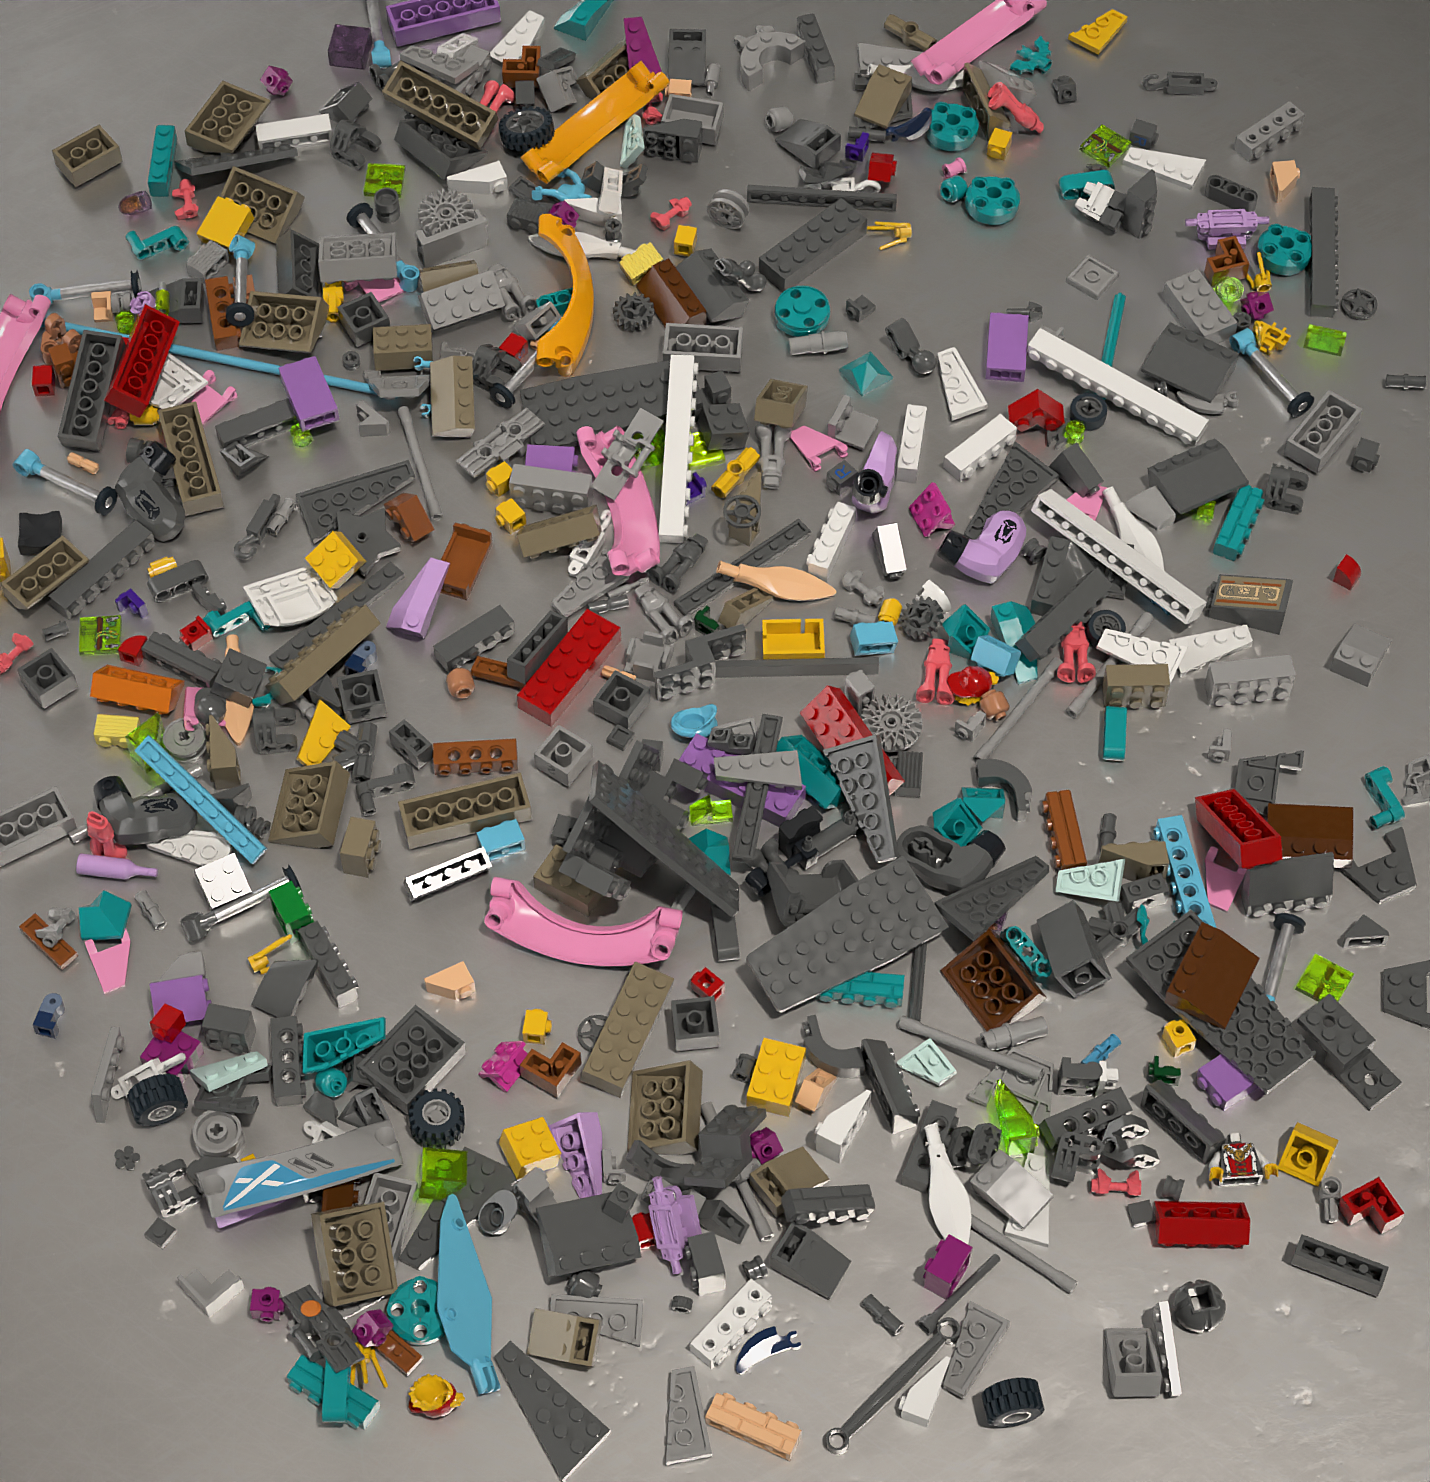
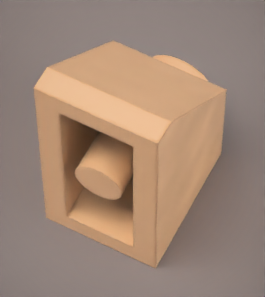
(1283, 178)
(451, 982)
(815, 1089)

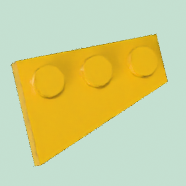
(1099, 33)
(321, 735)

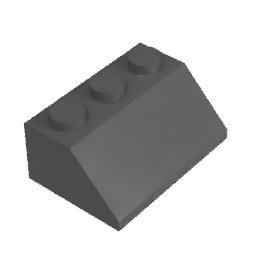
(1140, 206)

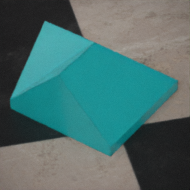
(866, 373)
(963, 631)
(984, 802)
(956, 822)
(715, 847)
(104, 917)

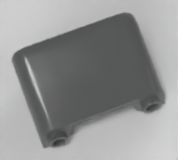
(801, 894)

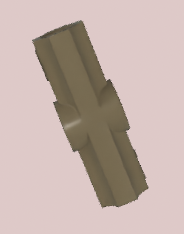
(909, 32)

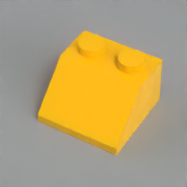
(1307, 1154)

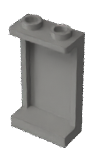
(452, 242)

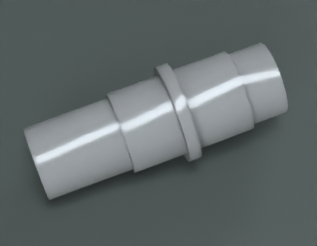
(818, 342)
(1015, 1033)

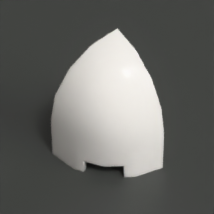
(937, 594)

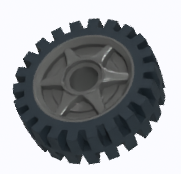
(526, 128)

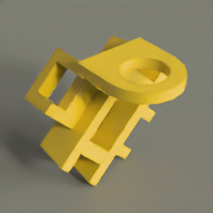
(1260, 330)

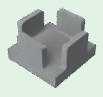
(648, 656)

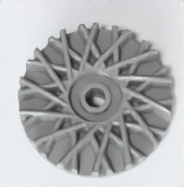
(444, 211)
(894, 721)

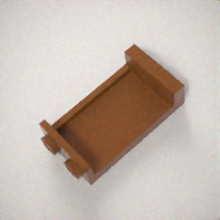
(466, 556)

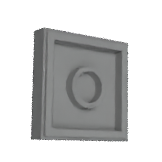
(1092, 277)

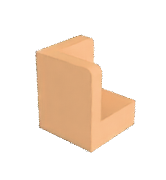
(102, 306)

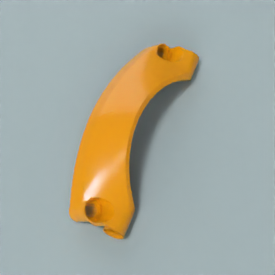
(595, 121)
(570, 336)

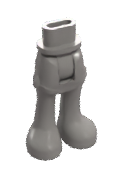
(509, 284)
(772, 465)
(655, 604)

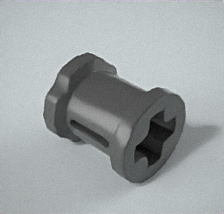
(616, 231)
(744, 1068)

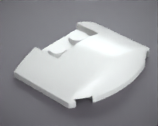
(175, 384)
(291, 597)

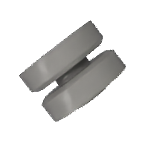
(218, 1134)

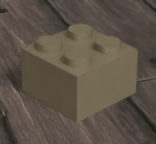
(360, 847)

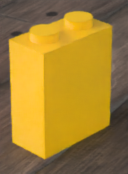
(225, 222)

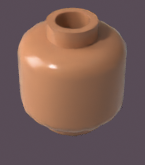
(460, 683)
(994, 705)

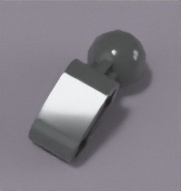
(907, 345)

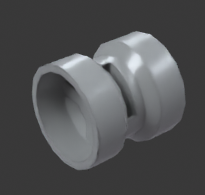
(122, 305)

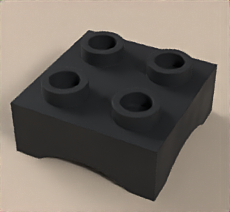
(38, 531)
(802, 825)

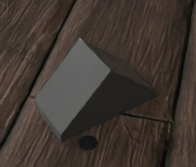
(1365, 933)

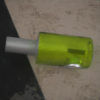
(162, 299)

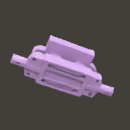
(1226, 223)
(673, 1220)

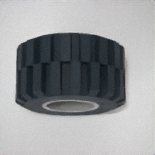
(157, 1100)
(436, 1118)
(1012, 1402)

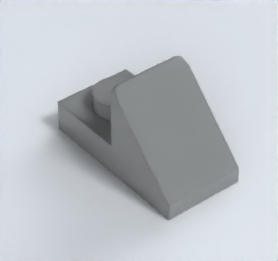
(371, 422)

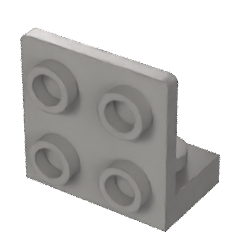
(851, 426)

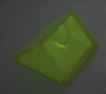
(1325, 340)

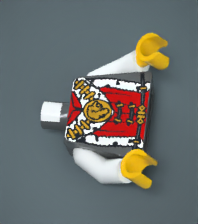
(1240, 1164)

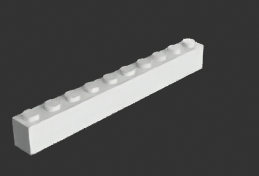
(1117, 387)
(677, 449)
(1118, 556)

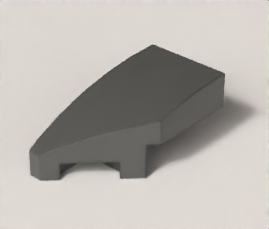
(322, 1108)

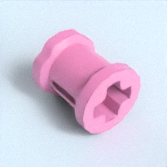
(954, 168)

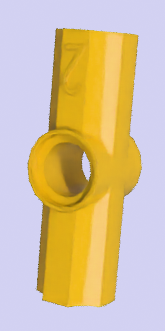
(333, 297)
(735, 472)

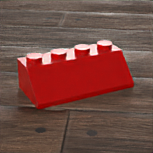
(1202, 1223)

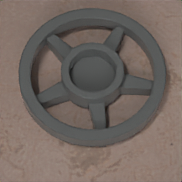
(1359, 304)
(742, 511)
(594, 1031)

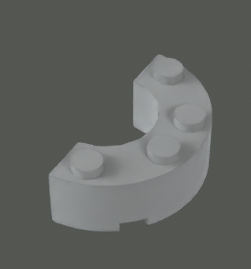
(767, 48)
(534, 1193)

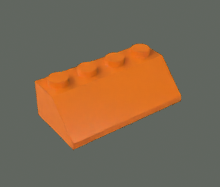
(136, 689)

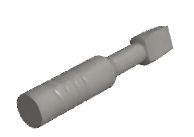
(626, 588)

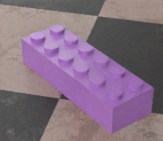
(429, 19)
(780, 802)

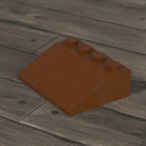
(1314, 831)
(1211, 976)
(993, 982)

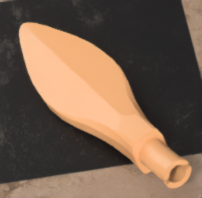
(779, 581)
(237, 716)

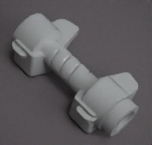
(741, 41)
(872, 596)
(53, 933)

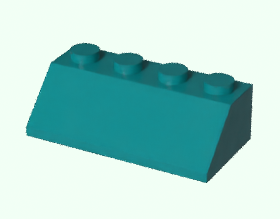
(814, 771)

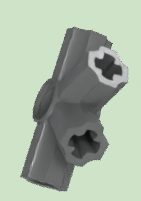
(352, 749)
(1114, 923)

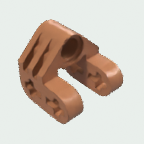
(56, 335)

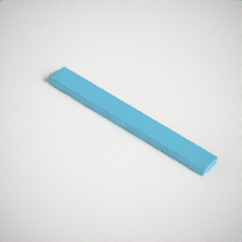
(200, 799)

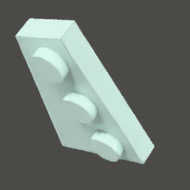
(632, 141)
(1093, 881)
(227, 1071)

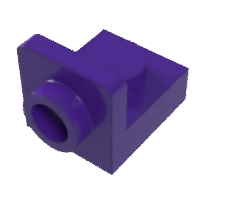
(859, 150)
(698, 488)
(132, 601)

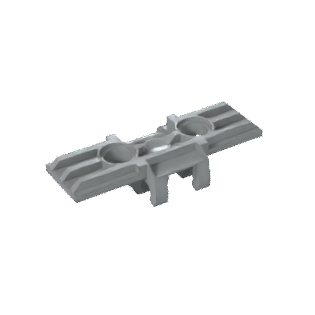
(623, 450)
(485, 454)

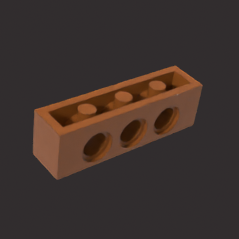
(219, 298)
(467, 750)

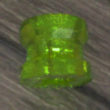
(125, 322)
(1074, 427)
(300, 438)
(1206, 510)

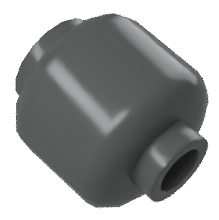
(584, 1284)

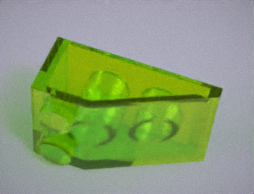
(1016, 1123)

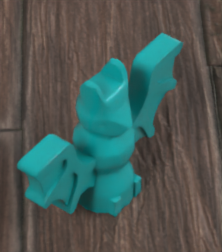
(1036, 59)

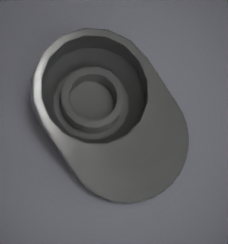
(209, 704)
(498, 1212)

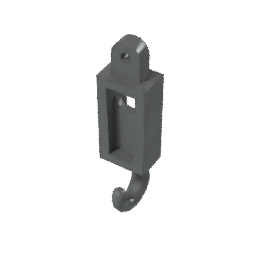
(1181, 83)
(257, 527)

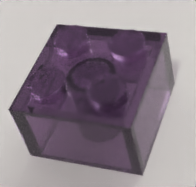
(350, 46)

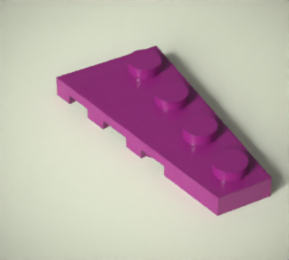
(639, 45)

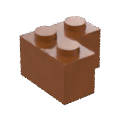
(524, 68)
(1228, 262)
(63, 363)
(410, 514)
(551, 1073)

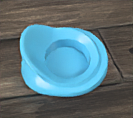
(695, 720)

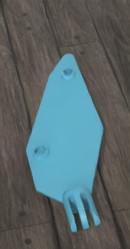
(465, 1298)

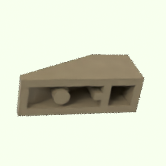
(744, 607)

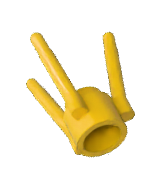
(901, 230)
(1262, 281)
(259, 960)
(368, 1354)

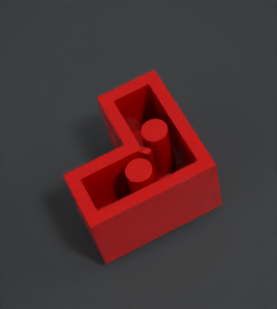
(1036, 409)
(1373, 1201)

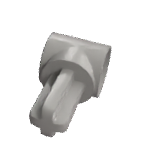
(1329, 1199)

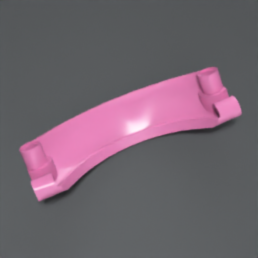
(974, 38)
(18, 328)
(632, 512)
(543, 931)

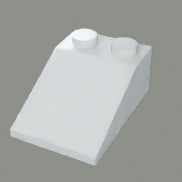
(841, 1126)

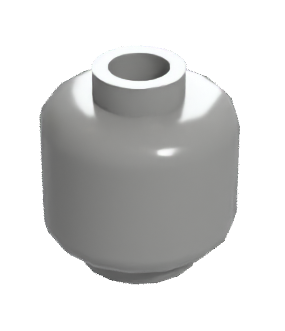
(779, 119)

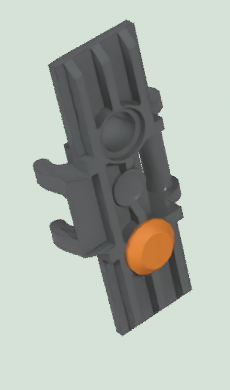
(328, 1323)

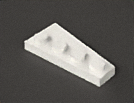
(1140, 650)

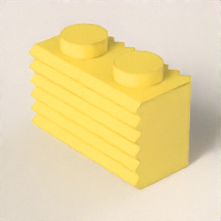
(638, 263)
(113, 729)

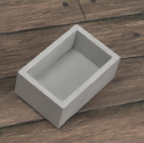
(696, 109)

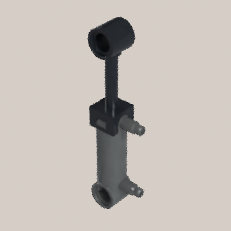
(810, 849)

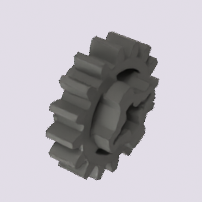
(633, 311)
(921, 617)

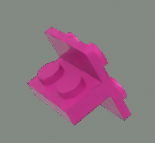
(931, 511)
(504, 1065)

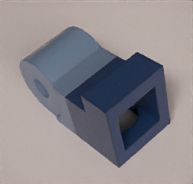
(361, 658)
(47, 1016)

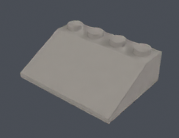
(358, 257)

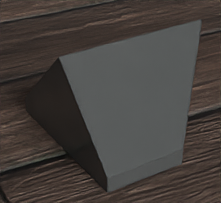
(241, 458)
(324, 691)
(233, 797)
(364, 1109)

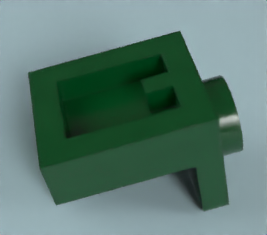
(704, 623)
(1167, 1074)

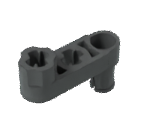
(401, 781)

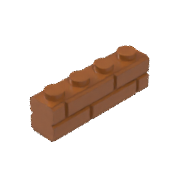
(1064, 830)

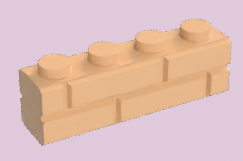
(753, 1426)

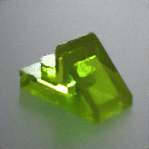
(707, 812)

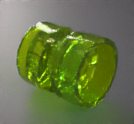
(1229, 289)

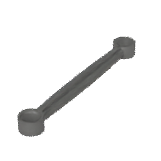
(893, 1385)

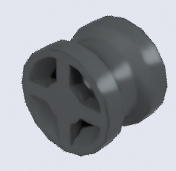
(1242, 319)
(1034, 550)
(1172, 1188)
(755, 1268)

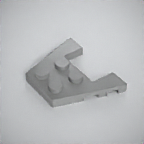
(397, 386)
(1020, 1085)

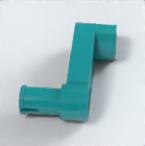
(157, 243)
(232, 619)
(1378, 784)
(1017, 942)

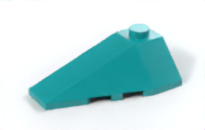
(582, 18)
(1010, 624)
(334, 1044)

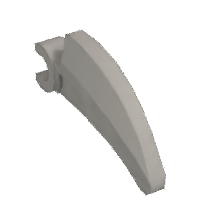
(1202, 406)

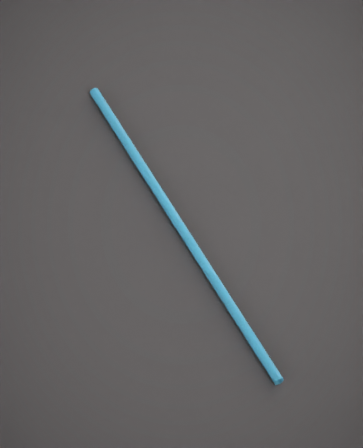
(234, 361)

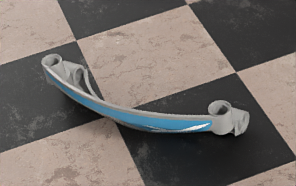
(300, 1170)

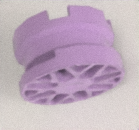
(143, 298)

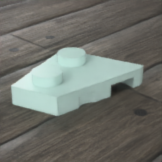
(928, 1063)

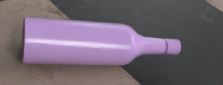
(111, 867)

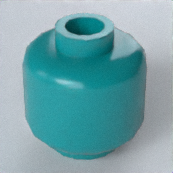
(953, 188)
(331, 1082)

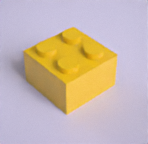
(335, 559)
(529, 1147)

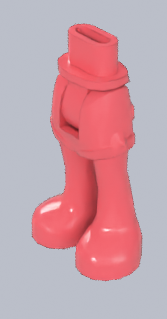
(499, 93)
(1024, 115)
(1076, 643)
(937, 662)
(102, 837)

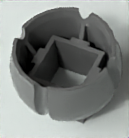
(1199, 1319)

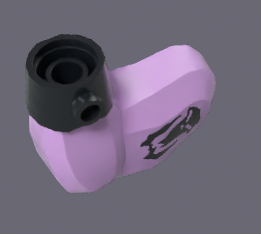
(877, 478)
(991, 552)

